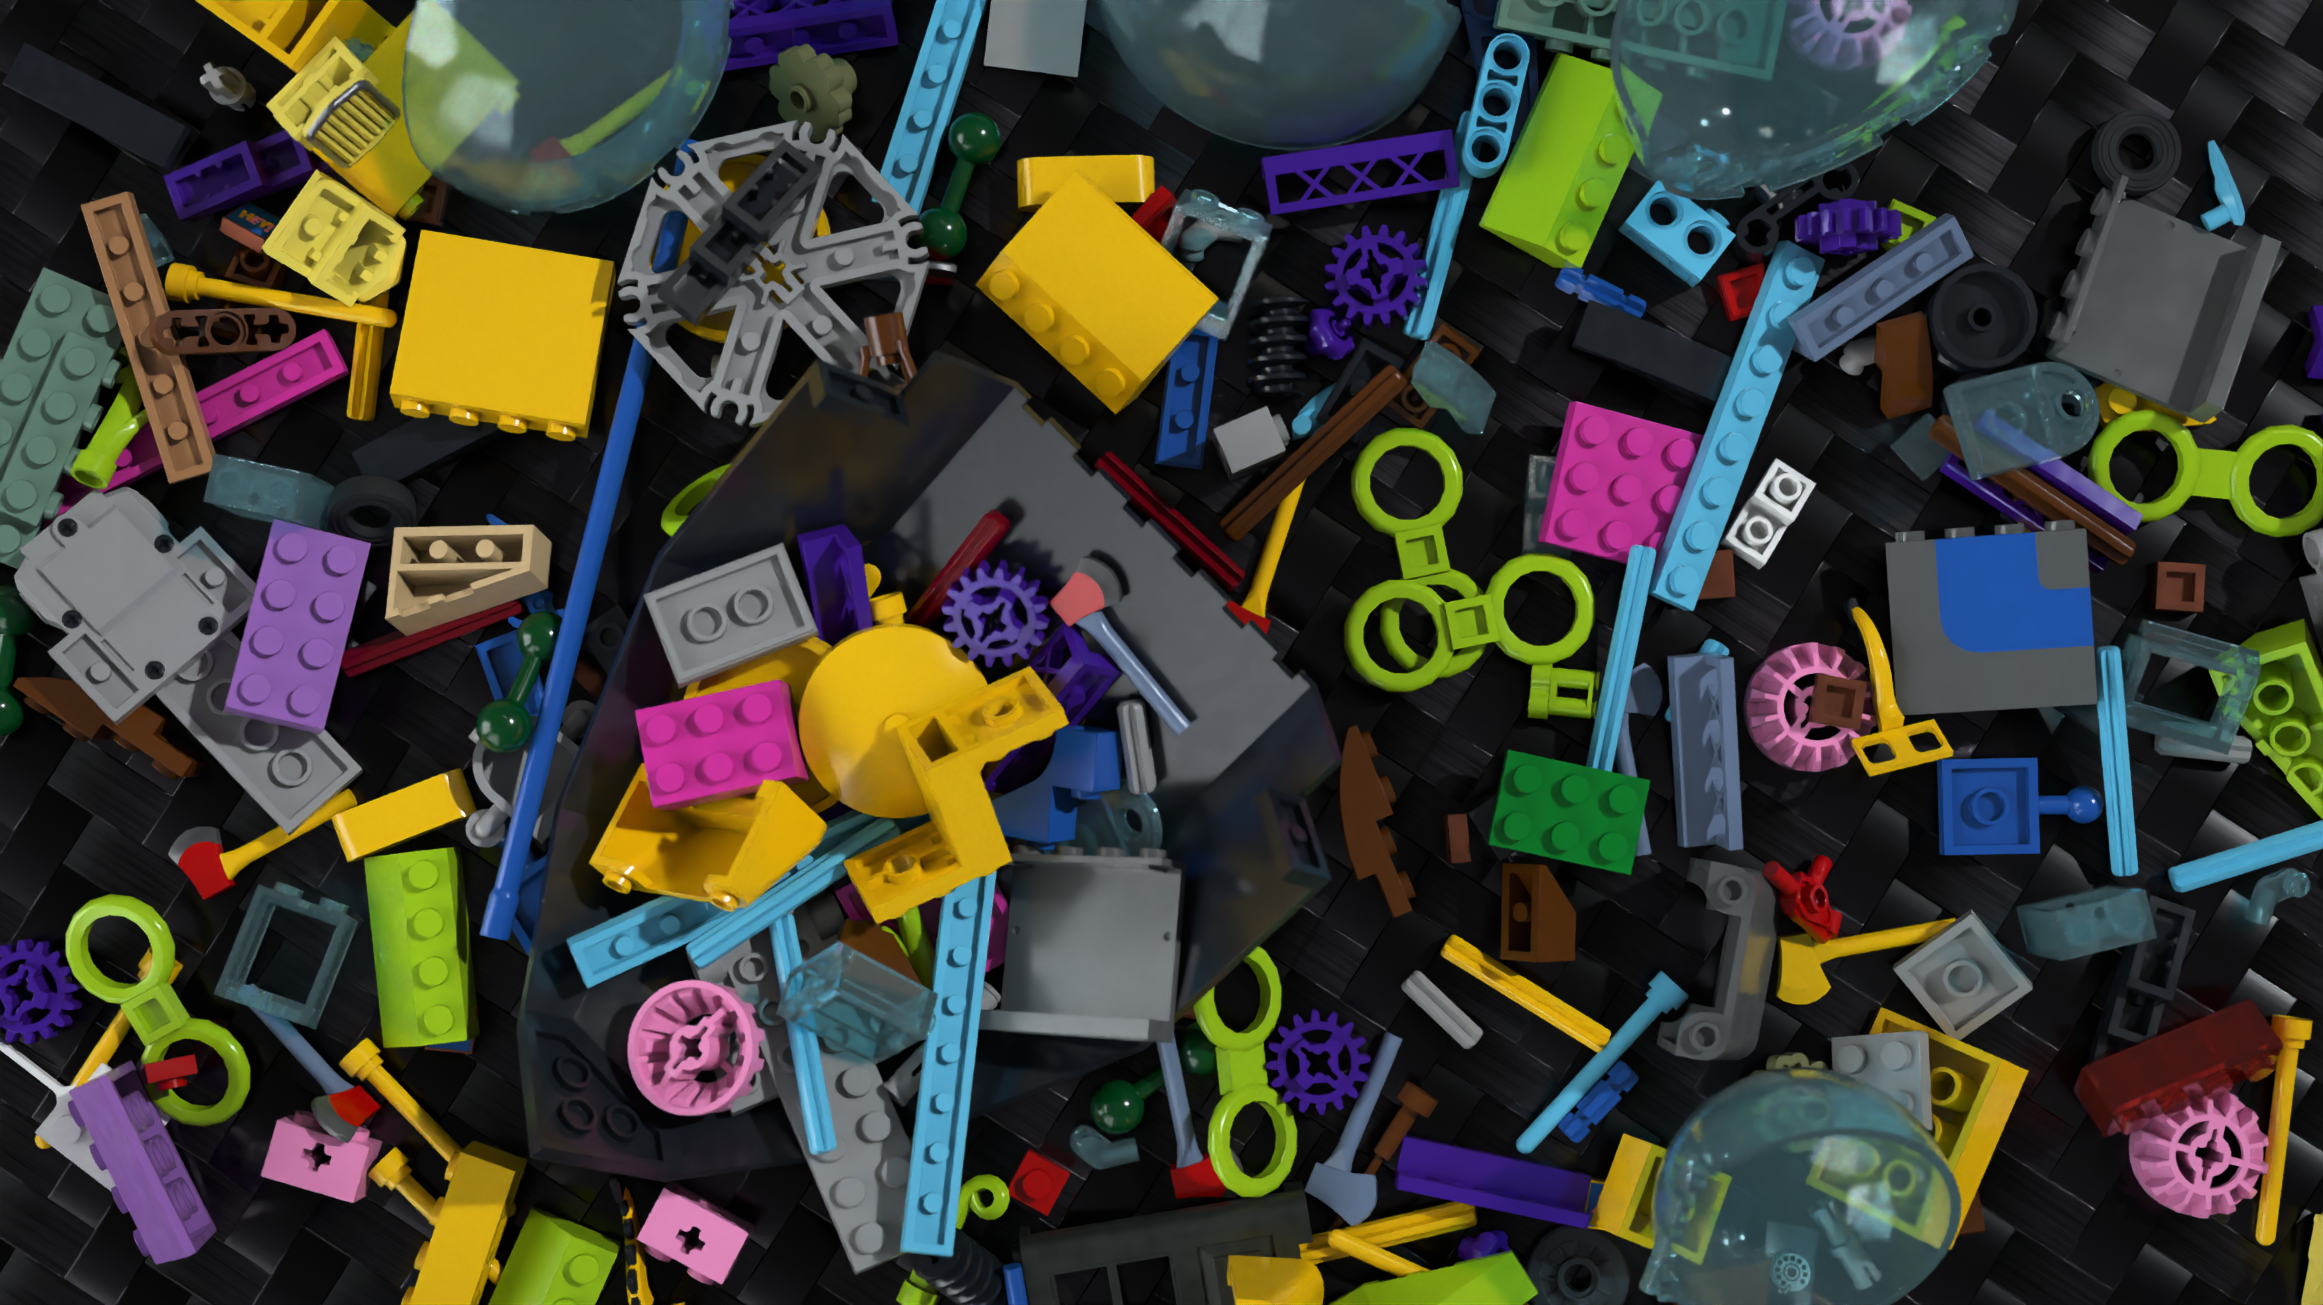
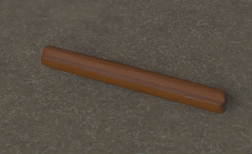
(1313, 452)
(2045, 499)

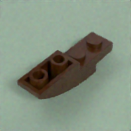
(142, 730)
(1362, 802)

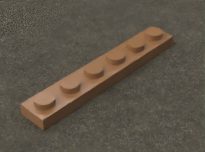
(137, 301)

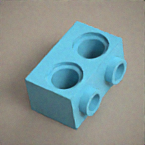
(1669, 242)

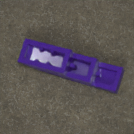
(241, 175)

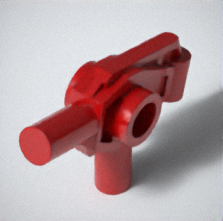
(1805, 898)

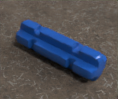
(1598, 290)
(1598, 1101)

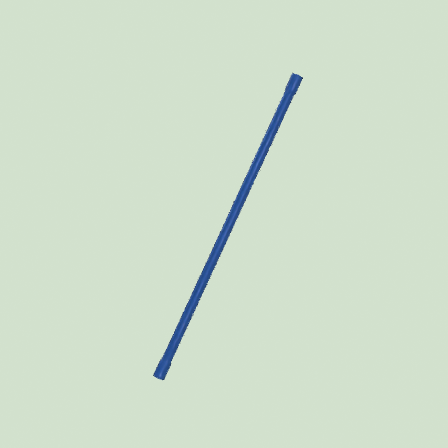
(504, 896)

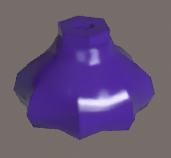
(1329, 334)
(1483, 1245)

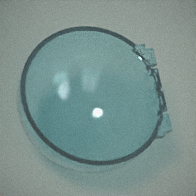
(1799, 1196)

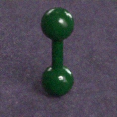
(973, 142)
(15, 621)
(506, 723)
(1120, 1105)

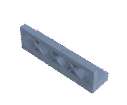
(1880, 287)
(1705, 750)

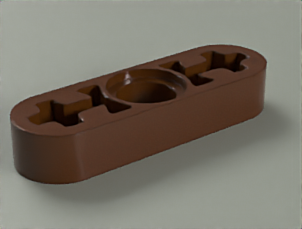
(189, 345)

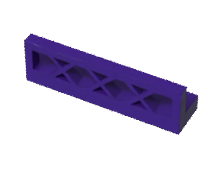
(827, 28)
(1355, 155)
(2064, 479)
(835, 582)
(1076, 689)
(1492, 1181)

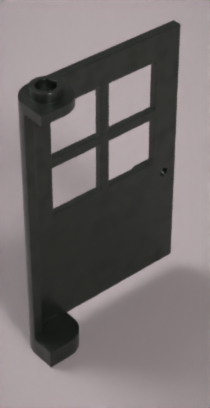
(1192, 1237)

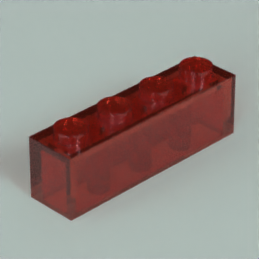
(2178, 1069)

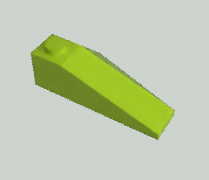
(2287, 706)
(1477, 1281)

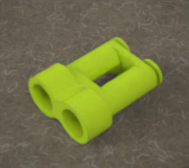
(1544, 692)

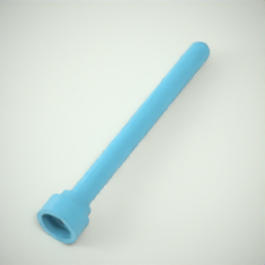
(1661, 997)

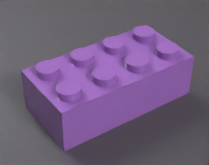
(297, 627)

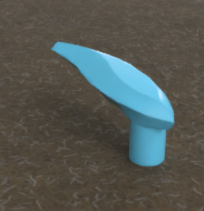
(2226, 191)
(1305, 421)

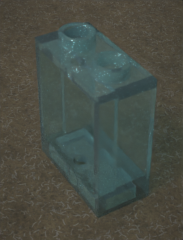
(1240, 222)
(268, 493)
(2236, 661)
(2096, 922)
(233, 978)
(858, 1003)

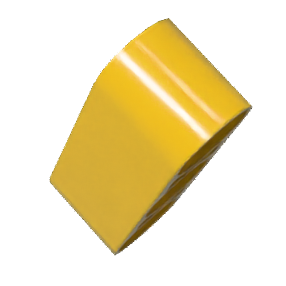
(1123, 178)
(404, 815)

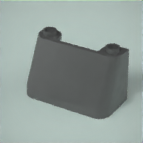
(1734, 1021)

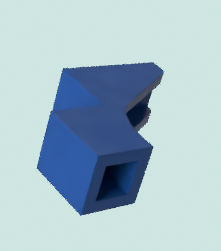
(1081, 766)

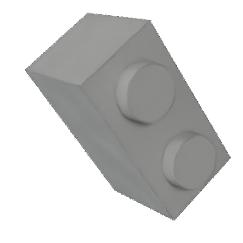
(1250, 443)

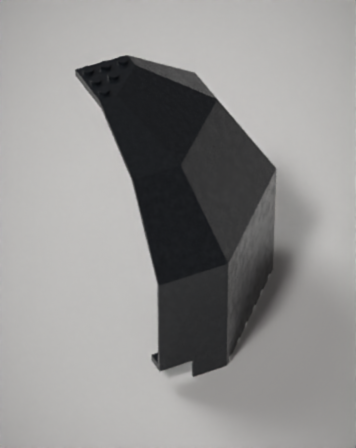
(911, 484)

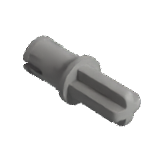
(228, 86)

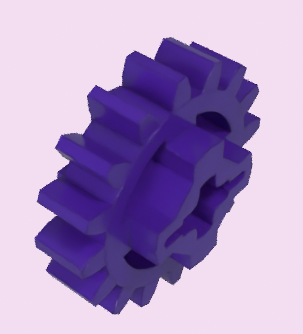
(1848, 227)
(1394, 274)
(977, 603)
(18, 1007)
(1303, 1078)

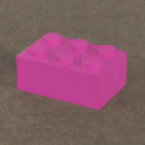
(721, 745)

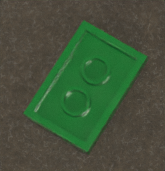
(1568, 812)

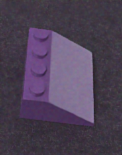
(142, 1163)

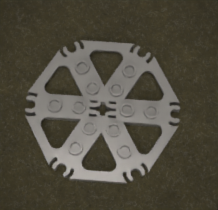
(817, 261)

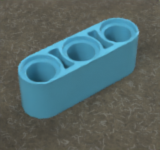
(1504, 85)

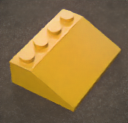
(1097, 292)
(1968, 1101)

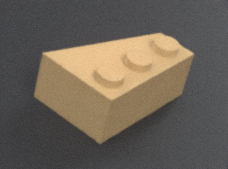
(462, 571)

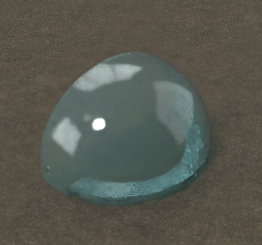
(1283, 67)
(1785, 86)
(557, 95)

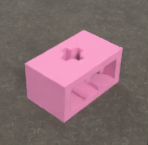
(295, 1162)
(721, 1234)

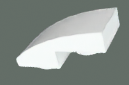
(1767, 513)

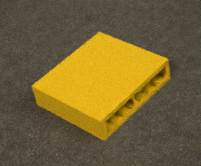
(503, 335)

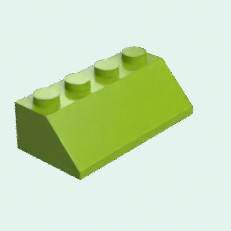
(1562, 166)
(422, 947)
(555, 1263)

